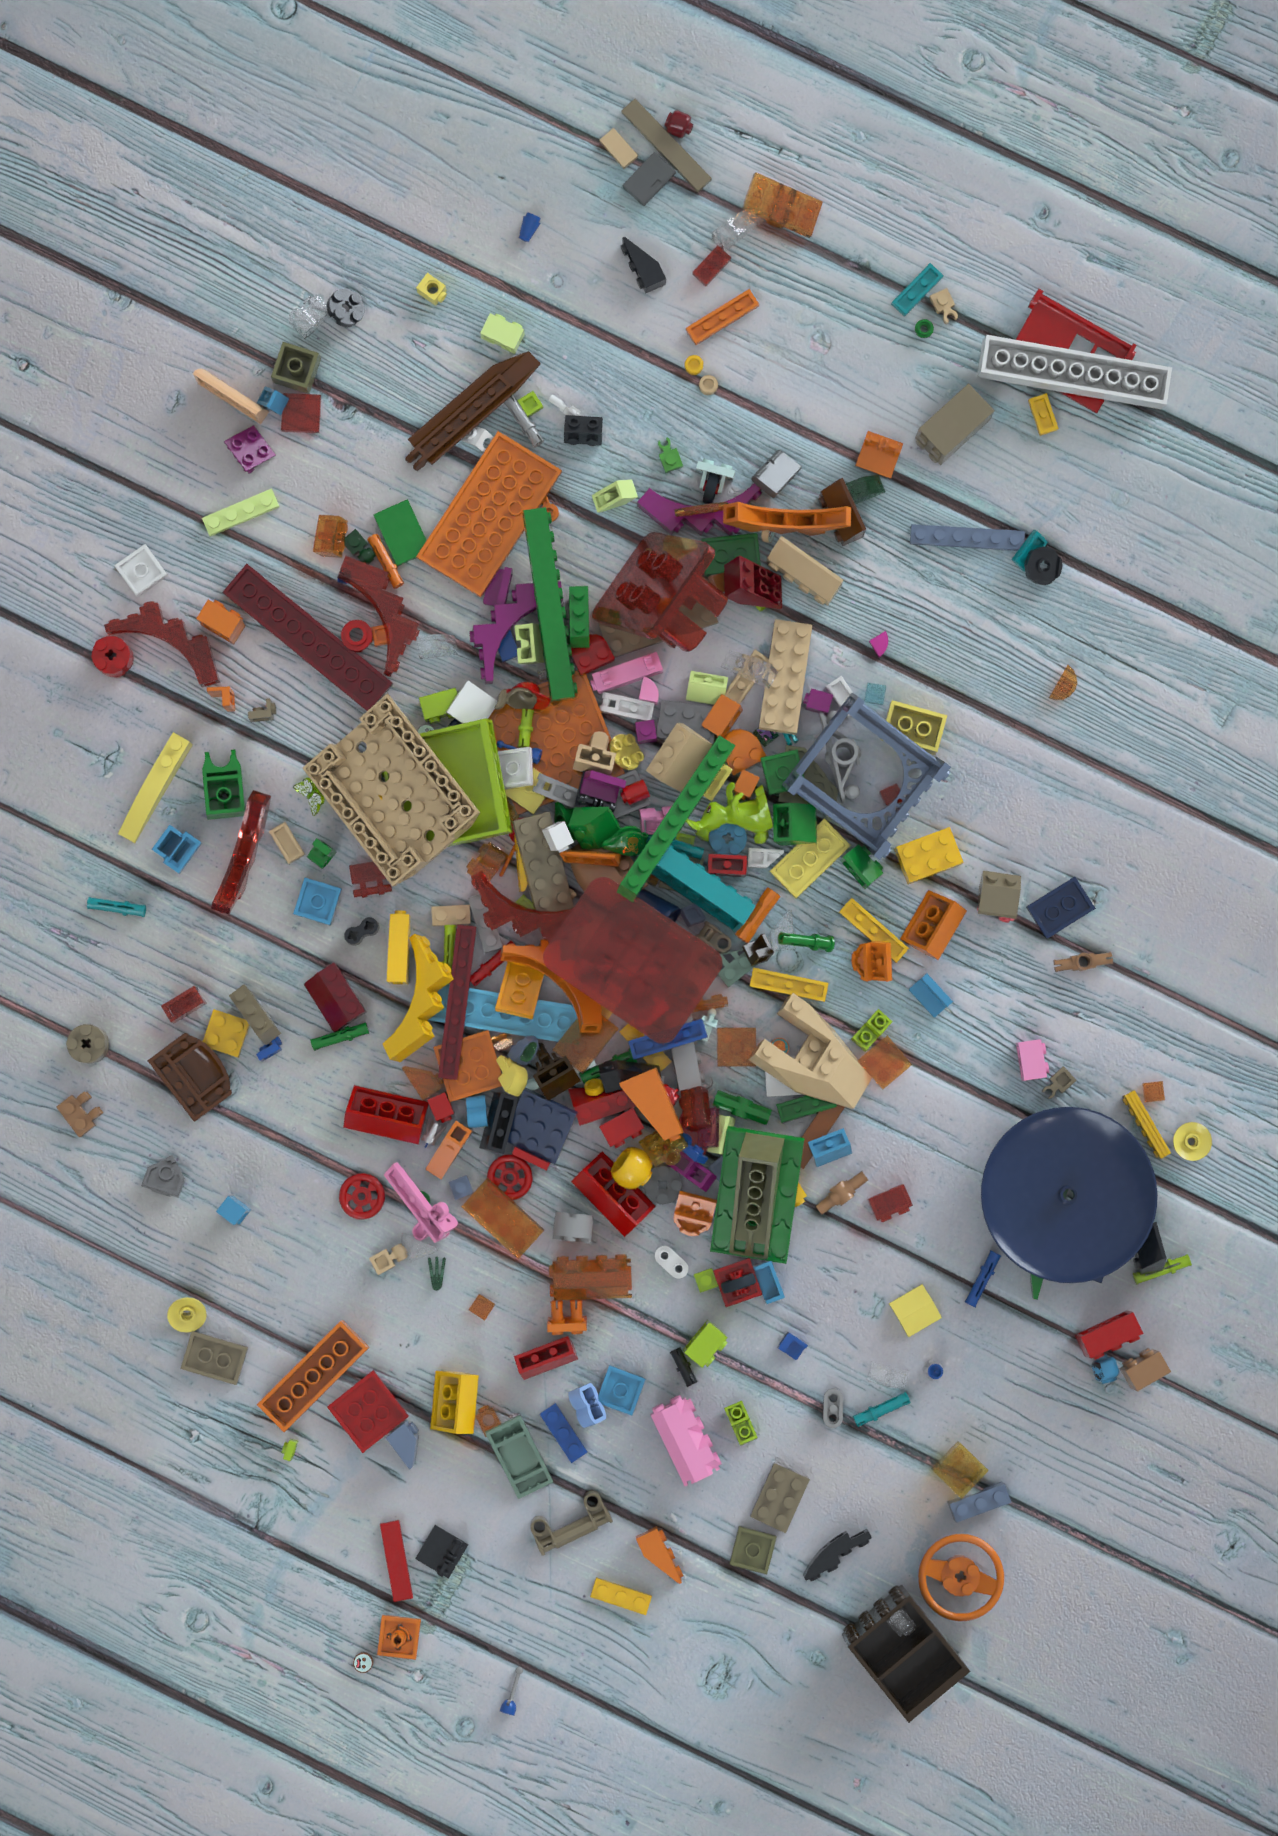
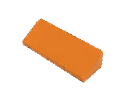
(591, 857)

